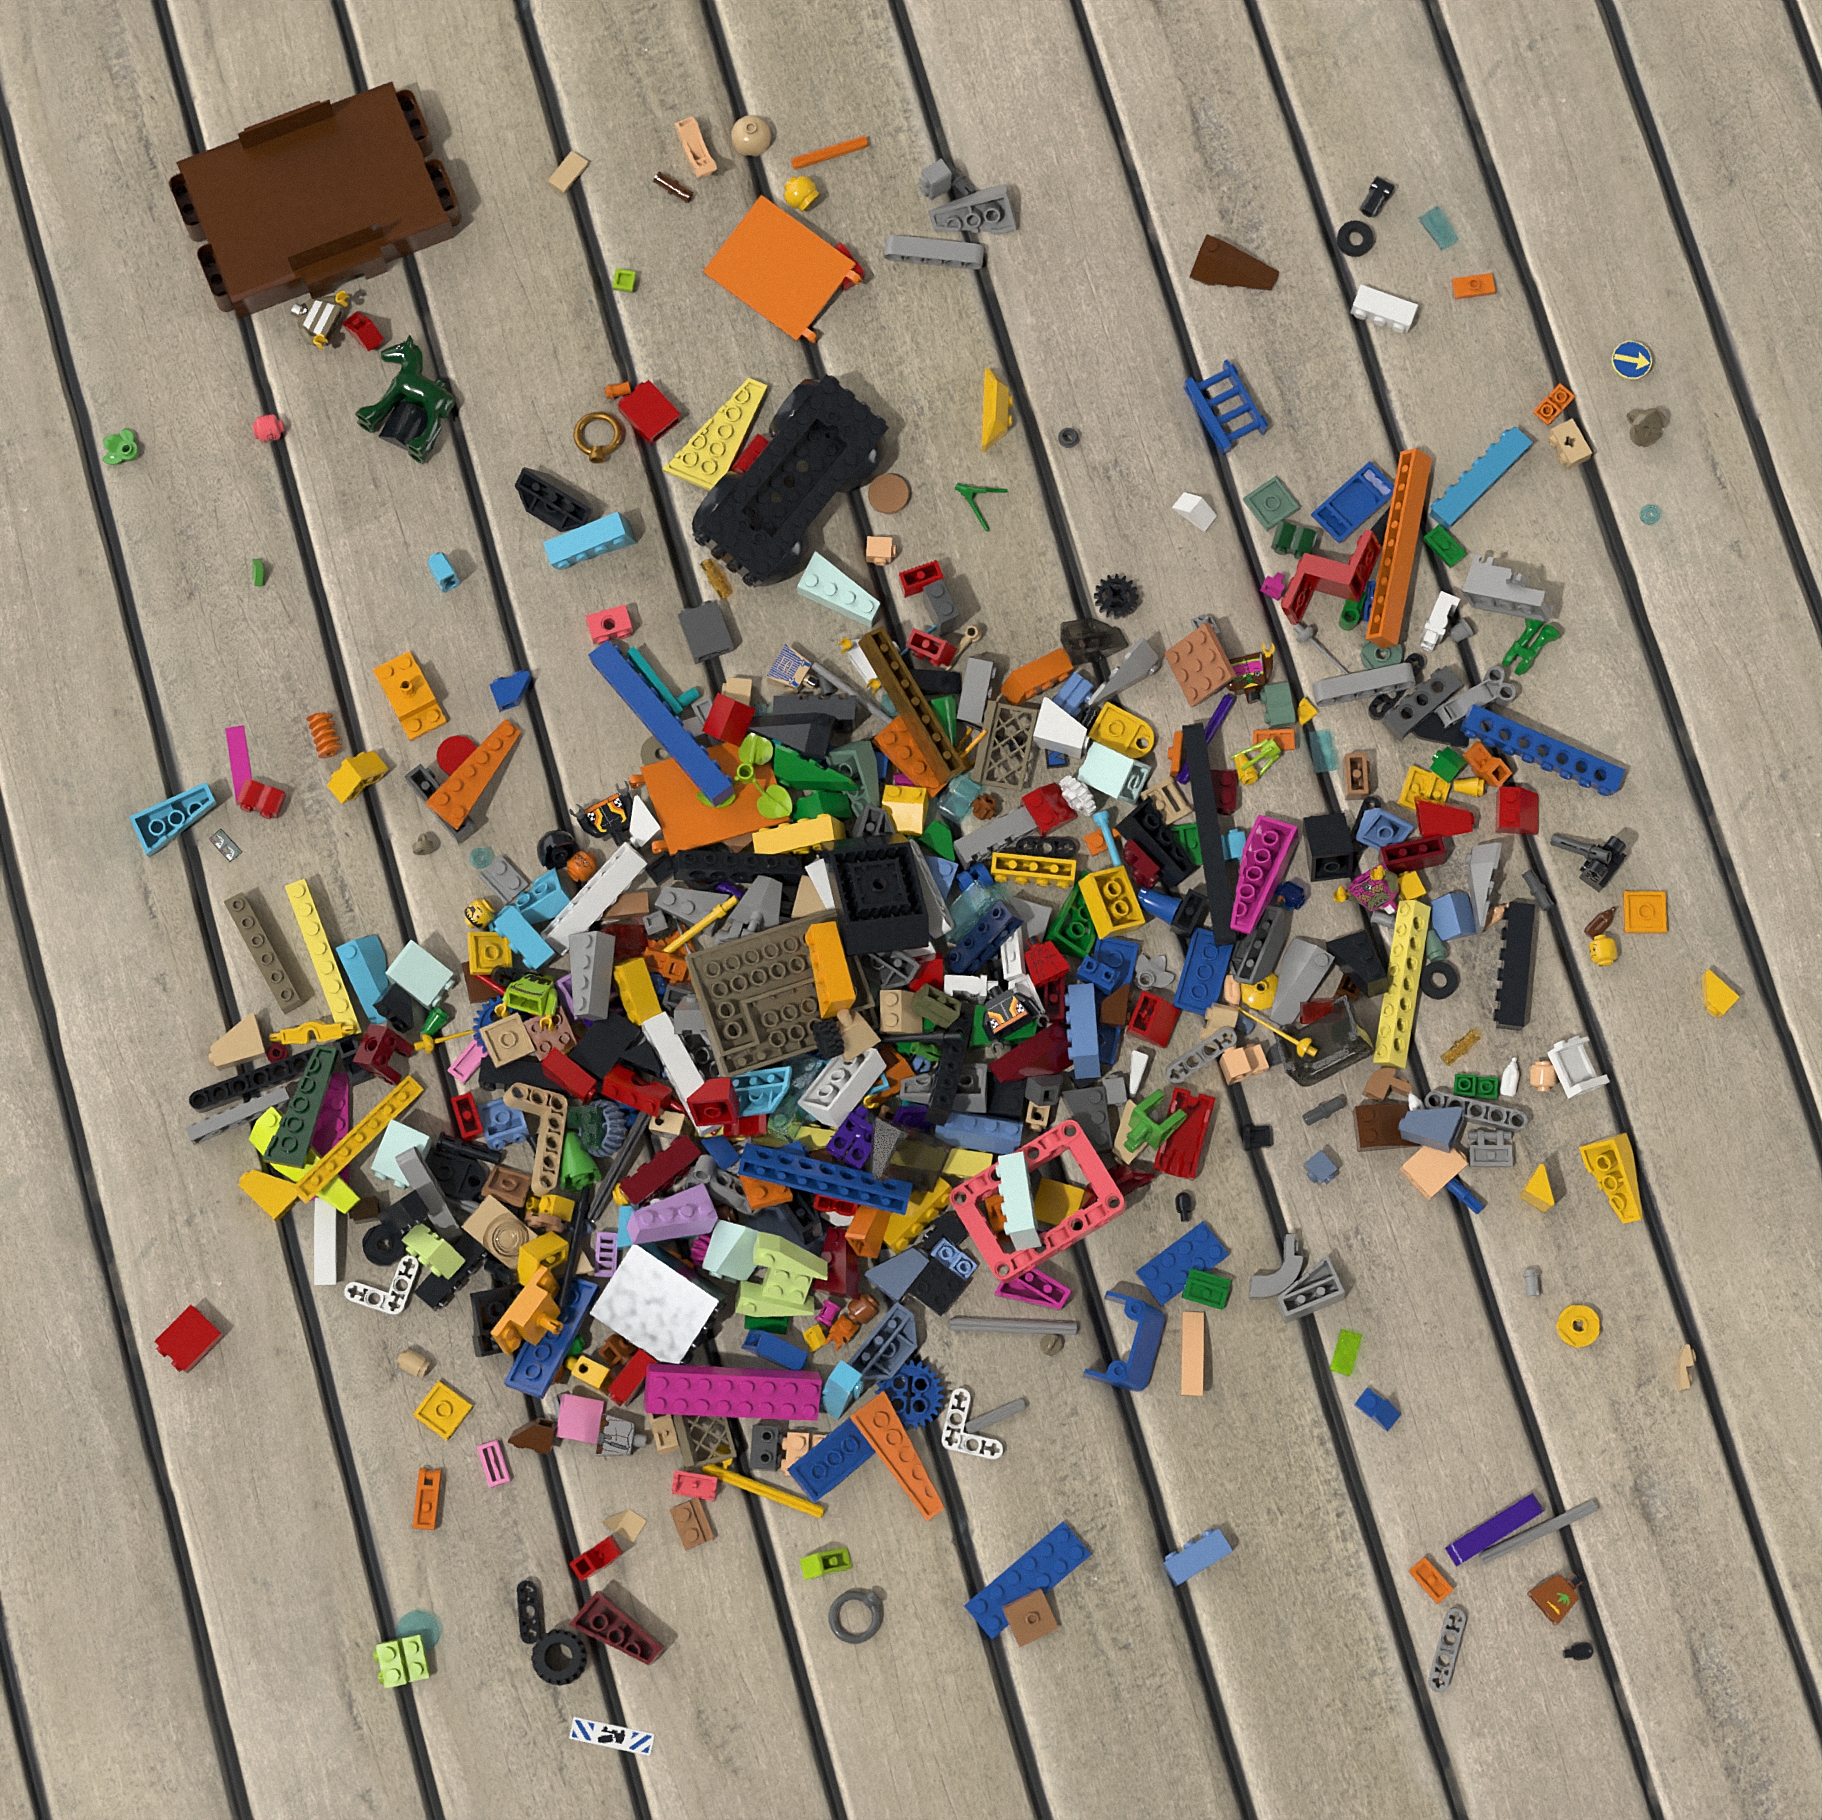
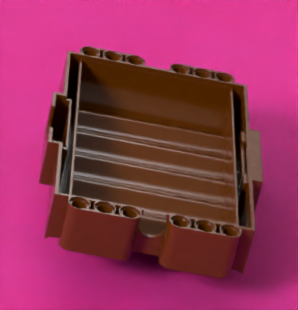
(315, 199)

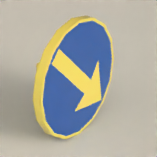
(1631, 360)

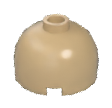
(751, 136)

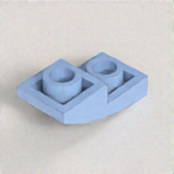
(953, 1259)

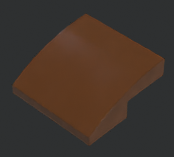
(477, 990)

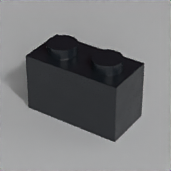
(1188, 913)

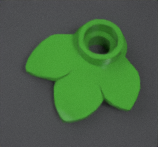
(117, 447)

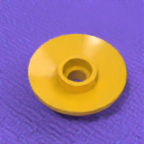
(1260, 999)

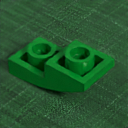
(1476, 1087)

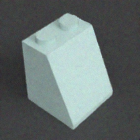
(1113, 773)
(420, 975)
(396, 1141)
(730, 1252)

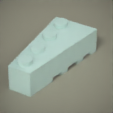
(836, 591)
(1018, 1201)

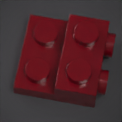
(1224, 791)
(1144, 870)

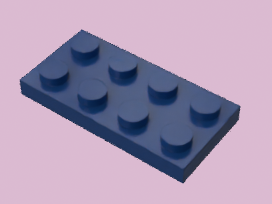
(1202, 973)
(1168, 1271)
(831, 1460)

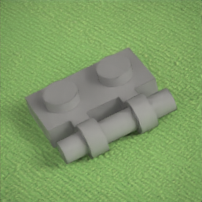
(1490, 1155)

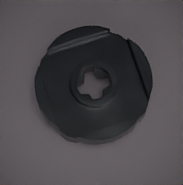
(372, 1251)

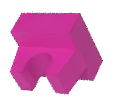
(1273, 586)

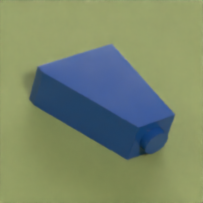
(774, 1350)

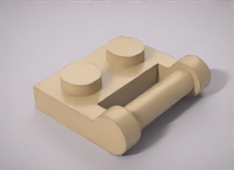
(1162, 804)

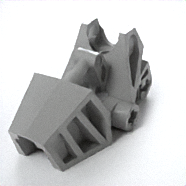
(758, 907)

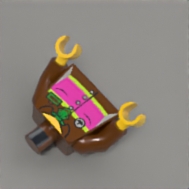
(1252, 673)

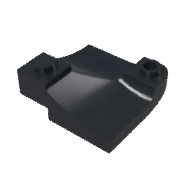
(487, 1310)

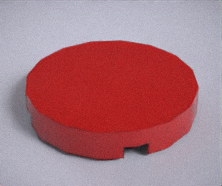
(453, 753)

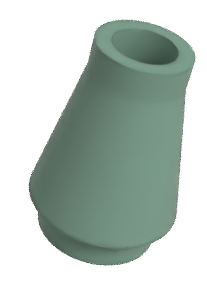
(1434, 948)

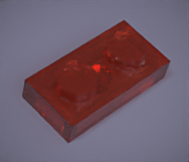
(1314, 1010)

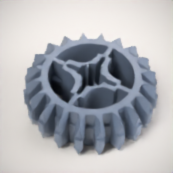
(612, 1128)

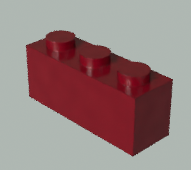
(1413, 854)

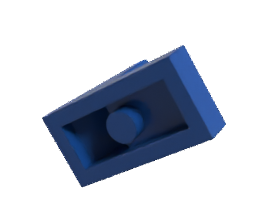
(1377, 1409)

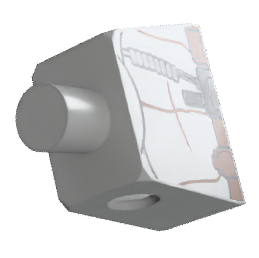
(617, 1437)

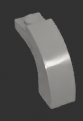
(1273, 1285)

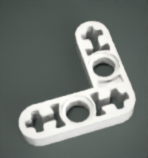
(387, 1298)
(961, 1437)

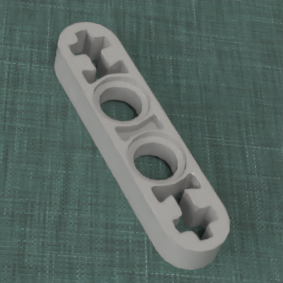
(1199, 1052)
(1450, 1651)

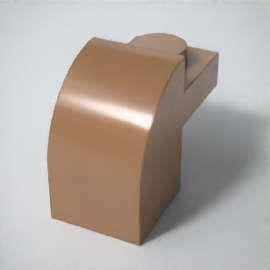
(1382, 1081)

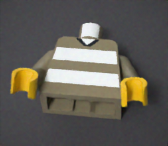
(320, 318)

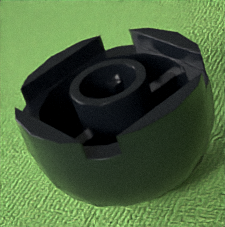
(556, 849)

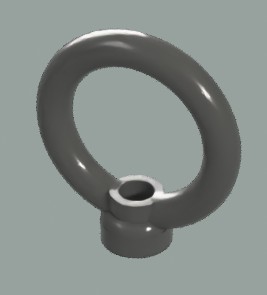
(870, 1601)

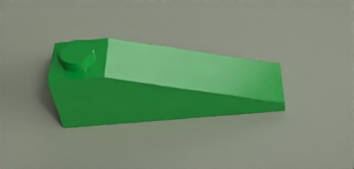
(804, 775)
(1072, 927)

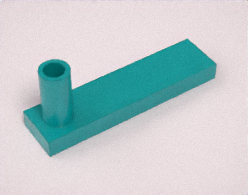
(676, 704)

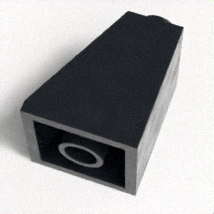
(1328, 847)

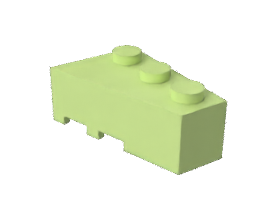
(432, 1251)

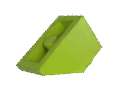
(825, 1563)

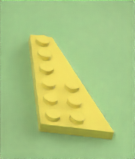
(718, 441)

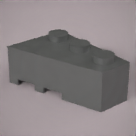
(1090, 1112)

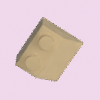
(896, 1013)

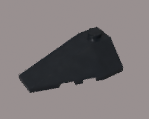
(804, 731)

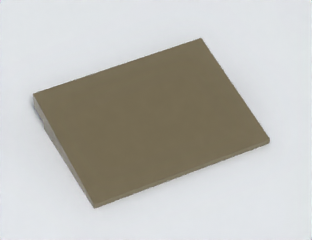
(763, 996)

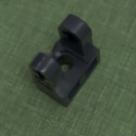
(1595, 873)

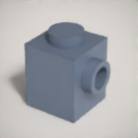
(1320, 1168)

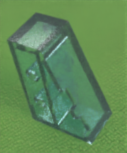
(970, 908)

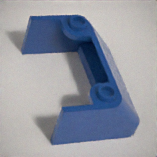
(1136, 1372)

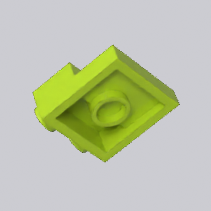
(401, 1661)

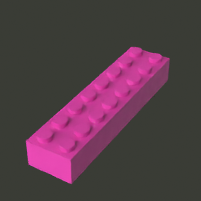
(732, 1392)

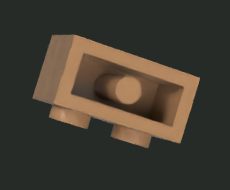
(1355, 776)

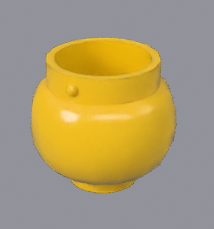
(800, 192)

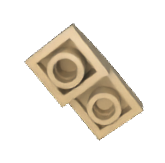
(1685, 1360)

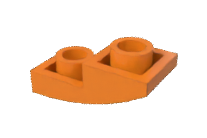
(1554, 404)

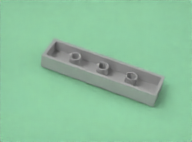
(237, 1116)

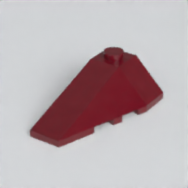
(1036, 1056)

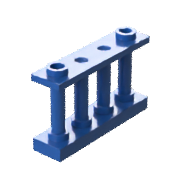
(1214, 423)

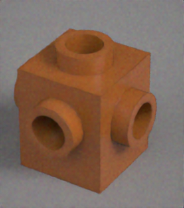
(617, 1350)

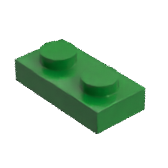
(1444, 546)

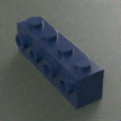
(984, 939)

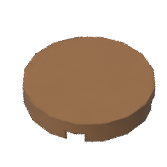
(888, 494)

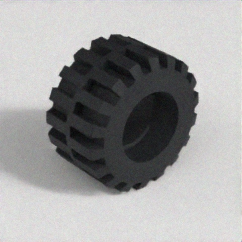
(540, 1651)

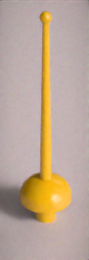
(428, 1043)
(1302, 1046)

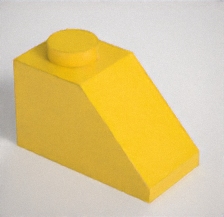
(1717, 995)

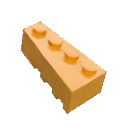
(829, 969)

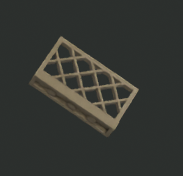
(986, 746)
(686, 1442)

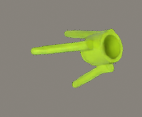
(1269, 750)

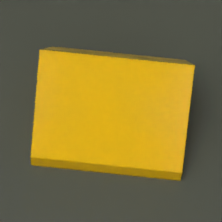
(1538, 1190)

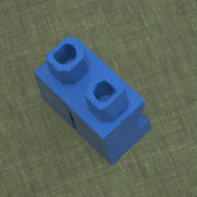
(1101, 975)

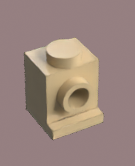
(1037, 1125)

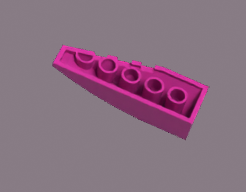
(1261, 870)

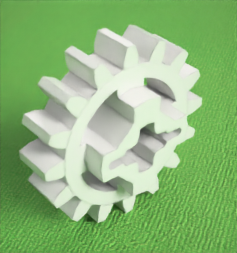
(1077, 795)

